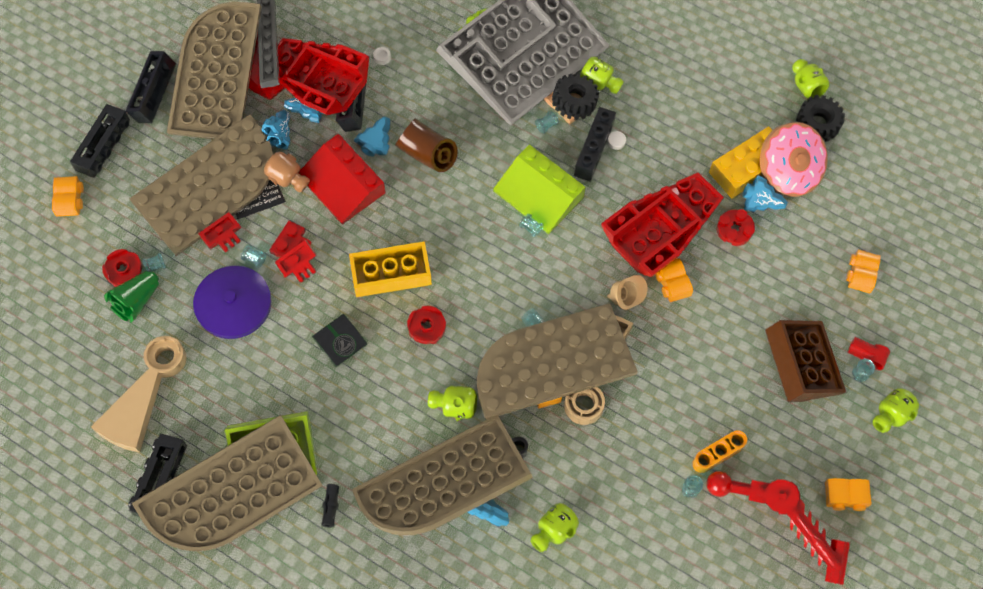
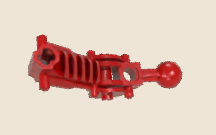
(785, 499)

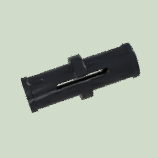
(330, 505)

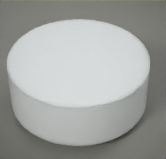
(382, 56)
(616, 140)

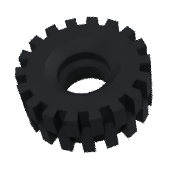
(574, 106)
(826, 109)

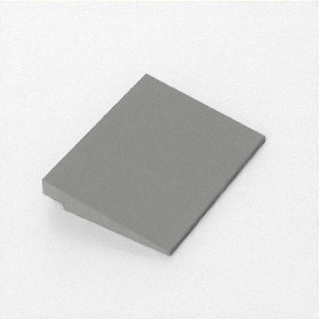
(520, 52)

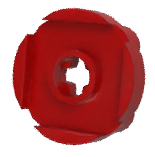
(739, 218)
(113, 263)
(422, 315)

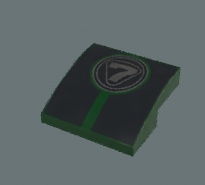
(339, 340)

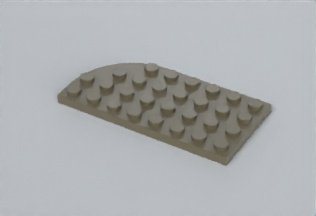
(214, 71)
(207, 185)
(553, 361)
(444, 481)
(230, 490)

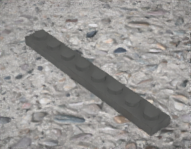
(268, 44)

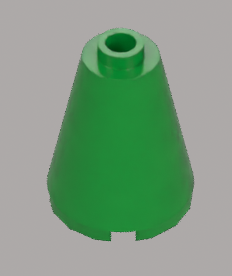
(131, 296)

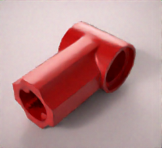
(876, 353)

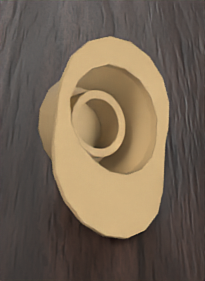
(628, 292)

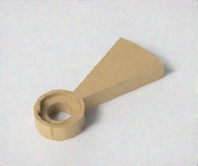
(129, 416)
(587, 417)

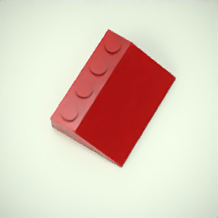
(342, 179)

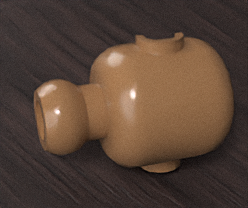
(284, 170)

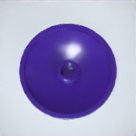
(232, 302)

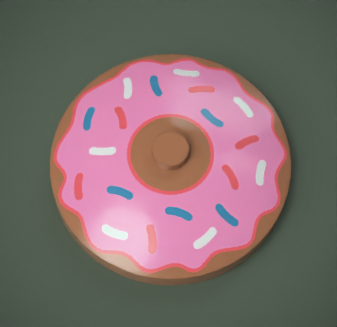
(793, 159)

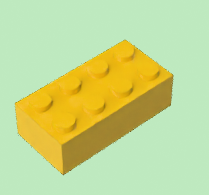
(739, 165)
(390, 269)

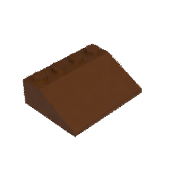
(804, 360)

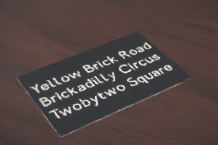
(267, 199)

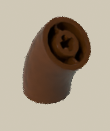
(428, 146)

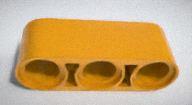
(714, 459)

